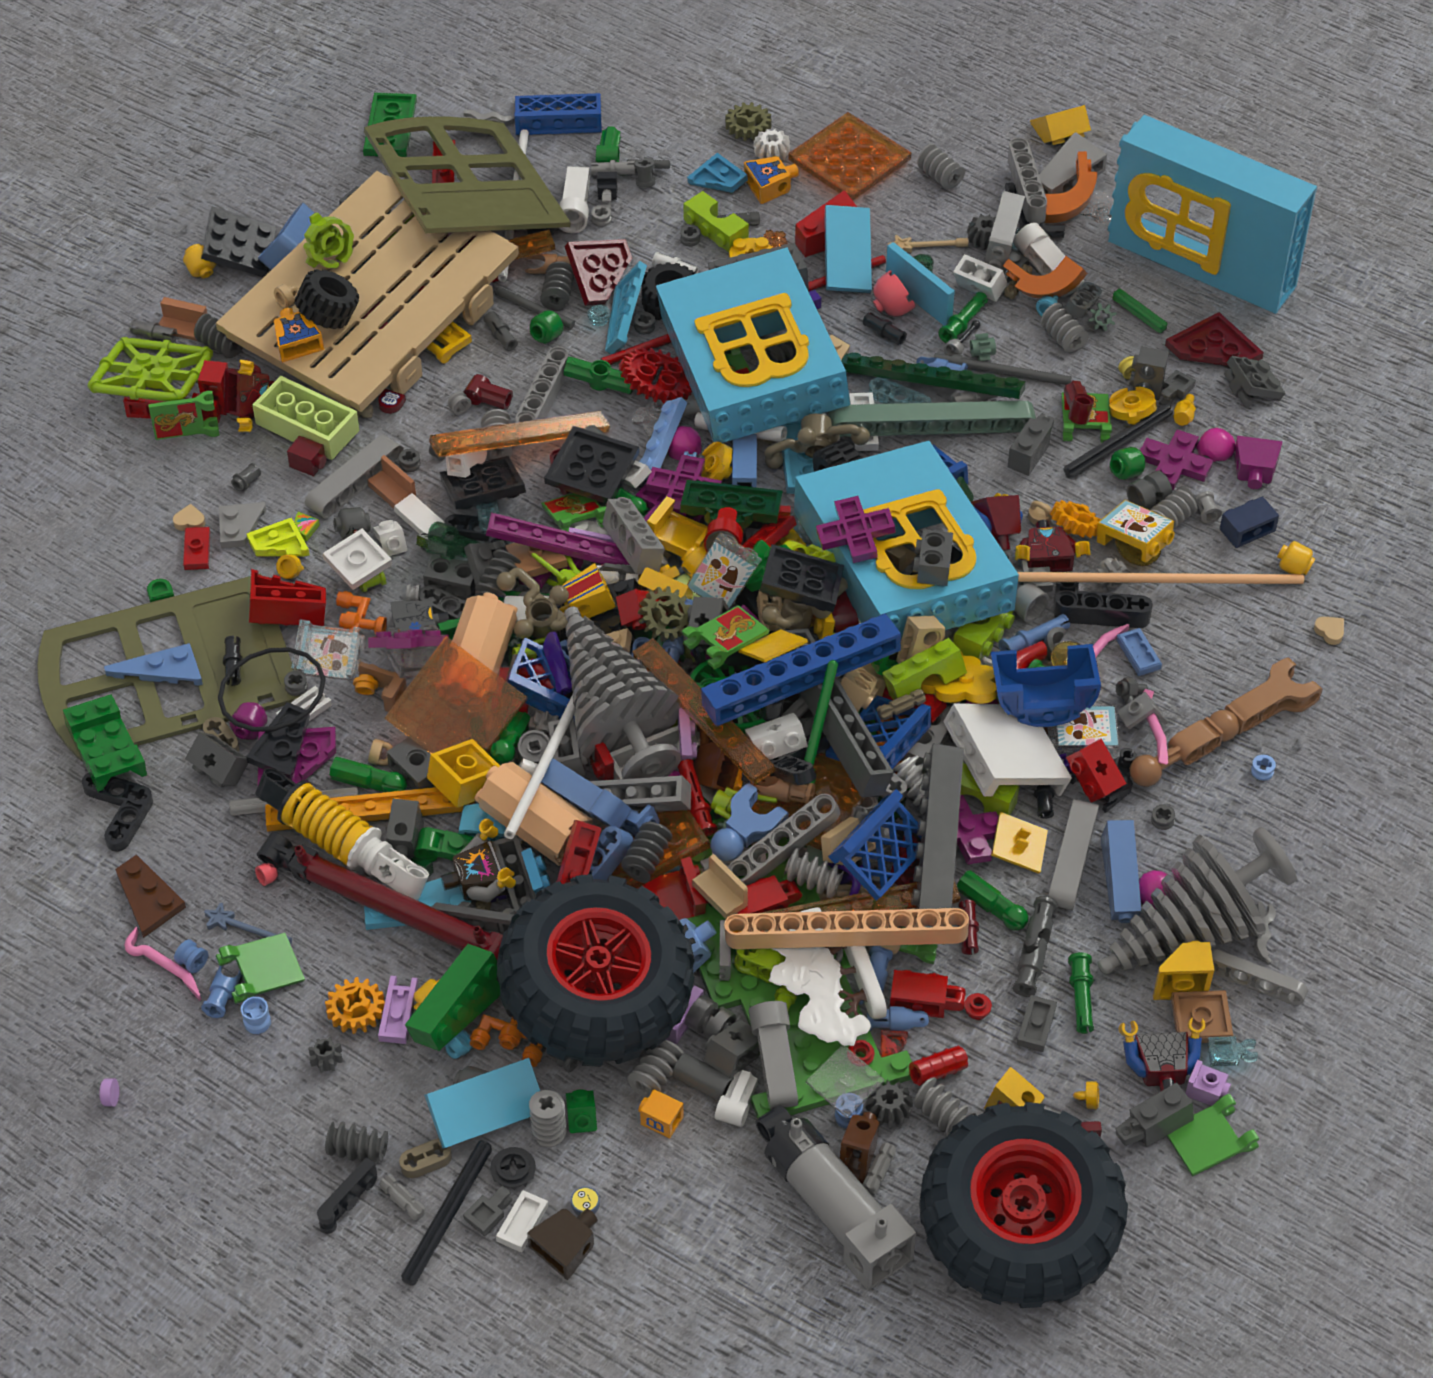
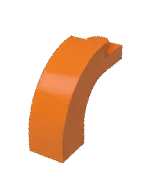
(1071, 203)
(1058, 282)

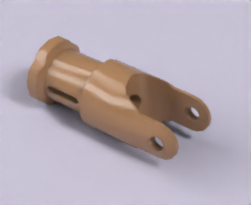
(548, 259)
(786, 791)

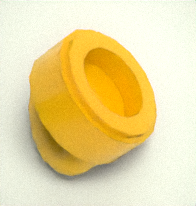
(289, 566)
(1091, 1095)

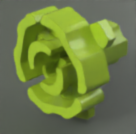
(327, 241)

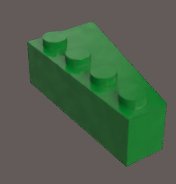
(456, 998)

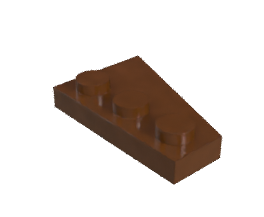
(148, 895)

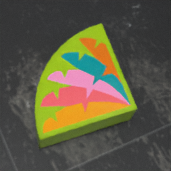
(306, 525)

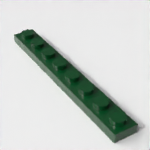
(941, 376)

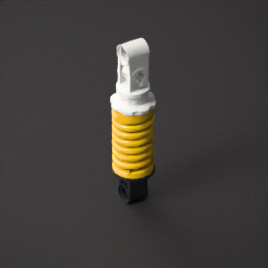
(339, 832)

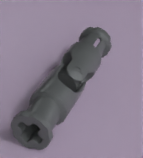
(1035, 946)

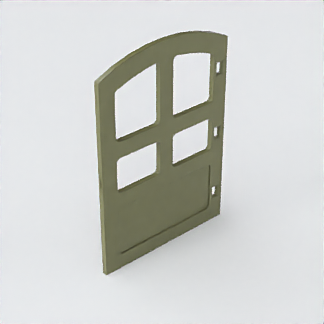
(471, 202)
(204, 622)

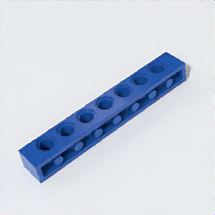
(800, 669)

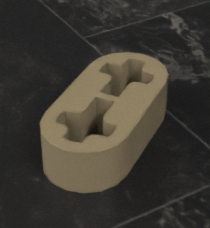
(225, 732)
(425, 1158)

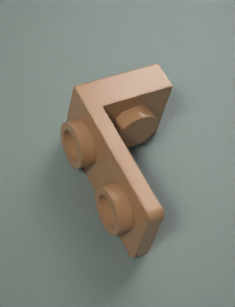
(390, 681)

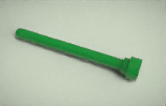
(821, 712)

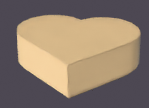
(188, 518)
(1330, 628)

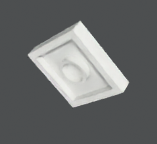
(357, 559)

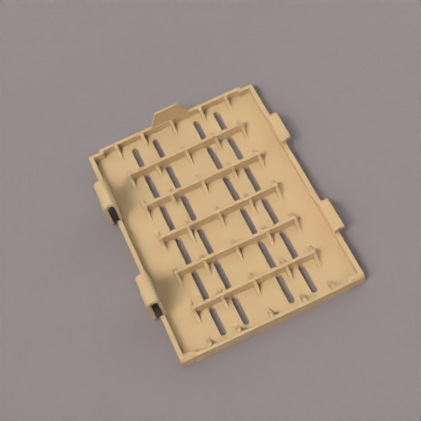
(394, 349)

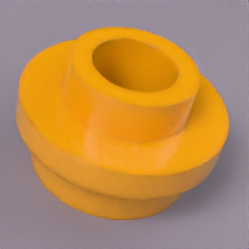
(365, 684)

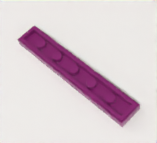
(554, 540)

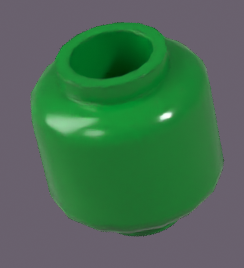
(546, 326)
(1127, 463)

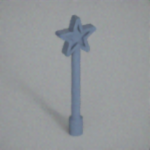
(221, 918)

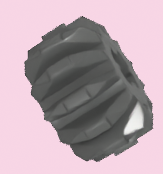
(980, 230)
(890, 1104)

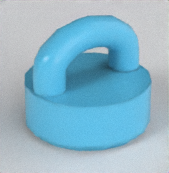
(1044, 302)
(459, 1044)

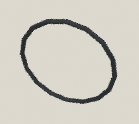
(283, 725)

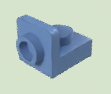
(635, 819)

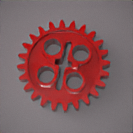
(641, 369)

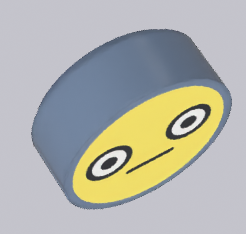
(583, 1199)

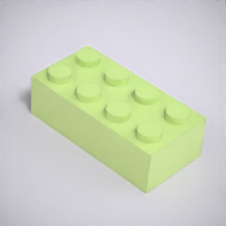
(298, 411)

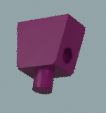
(1256, 460)

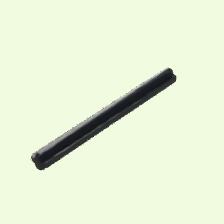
(1117, 441)
(446, 1213)

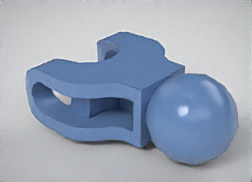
(744, 825)

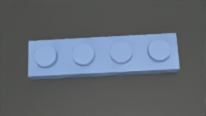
(663, 433)

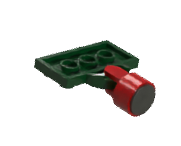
(729, 507)

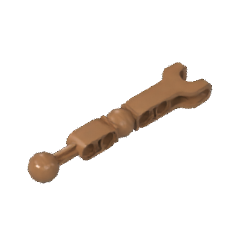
(1241, 715)

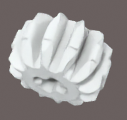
(772, 144)

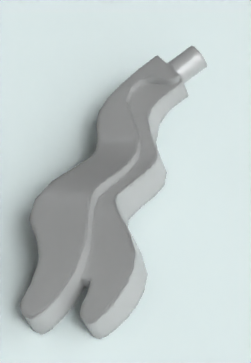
(492, 116)
(1261, 941)

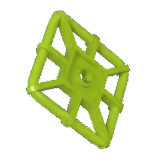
(149, 370)

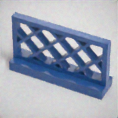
(561, 121)
(538, 695)
(899, 742)
(863, 832)

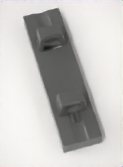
(488, 920)

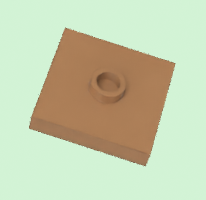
(530, 564)
(1208, 1005)

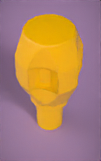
(1184, 410)

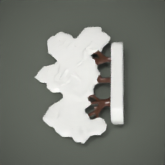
(818, 975)

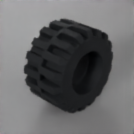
(656, 276)
(326, 299)
(834, 455)

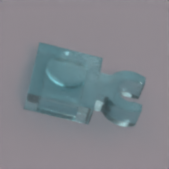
(1227, 1052)

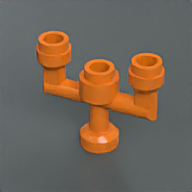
(356, 619)
(508, 1038)

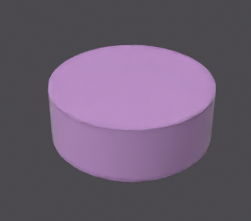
(109, 1092)

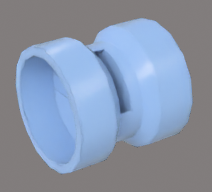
(255, 1015)

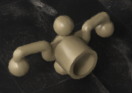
(814, 435)
(536, 605)
(796, 615)

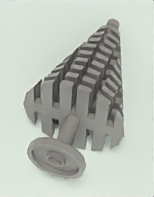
(618, 701)
(1201, 903)

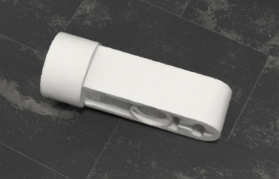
(575, 198)
(1040, 250)

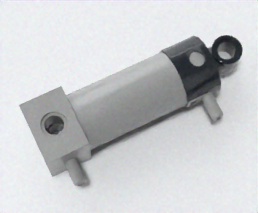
(873, 1237)

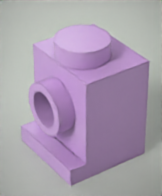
(1207, 1084)

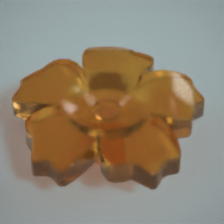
(776, 238)

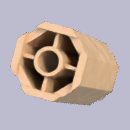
(486, 629)
(547, 818)

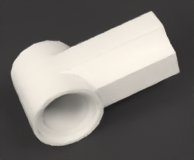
(735, 1105)

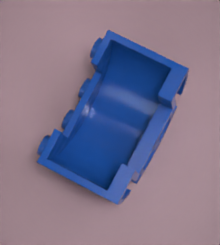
(1050, 693)

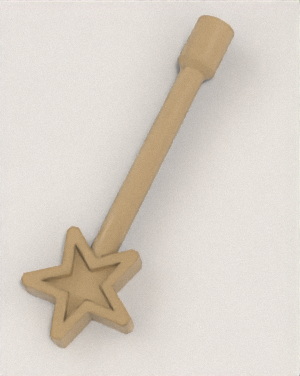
(907, 245)

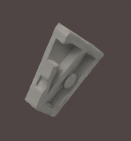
(238, 521)

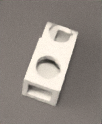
(460, 464)

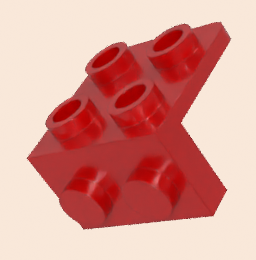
(677, 891)

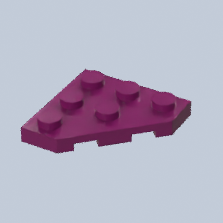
(316, 749)

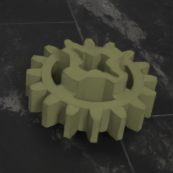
(747, 121)
(655, 611)

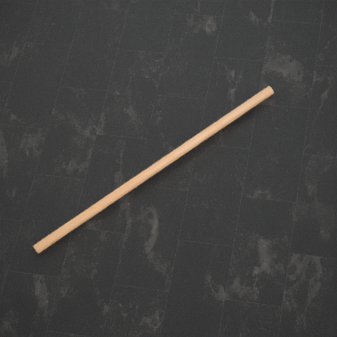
(1160, 578)

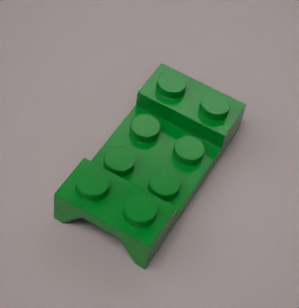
(103, 740)

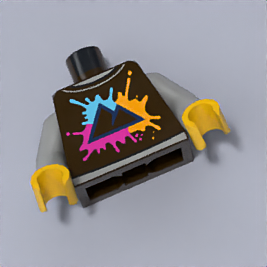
(478, 868)

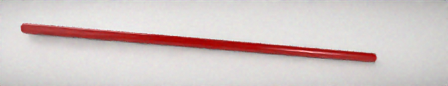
(665, 339)

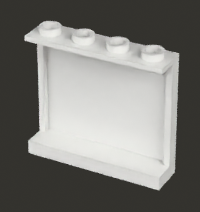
(1003, 749)

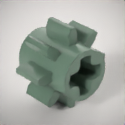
(1107, 320)
(982, 347)

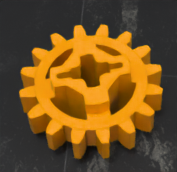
(1075, 518)
(355, 1005)

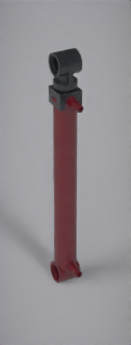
(310, 867)

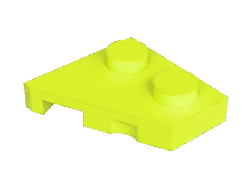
(278, 540)

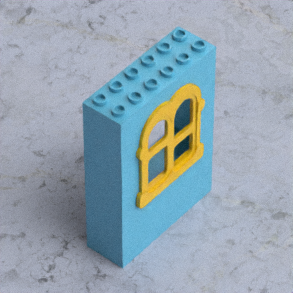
(1256, 221)
(732, 310)
(919, 495)

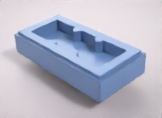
(1139, 652)

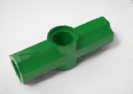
(597, 374)

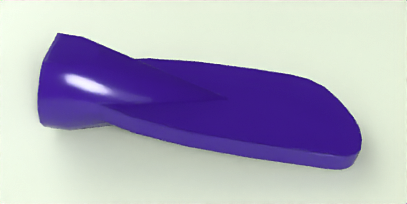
(557, 663)

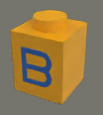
(661, 1113)

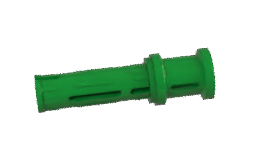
(958, 323)
(1081, 981)

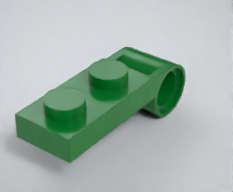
(439, 843)

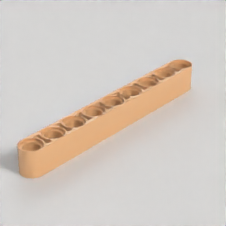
(858, 935)

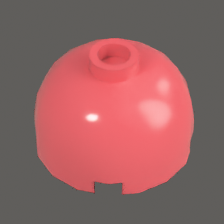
(891, 296)

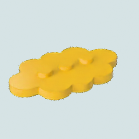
(975, 686)

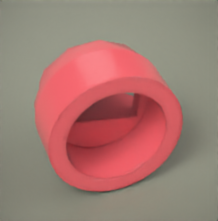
(266, 873)

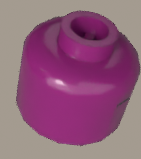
(249, 714)

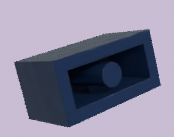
(1249, 522)

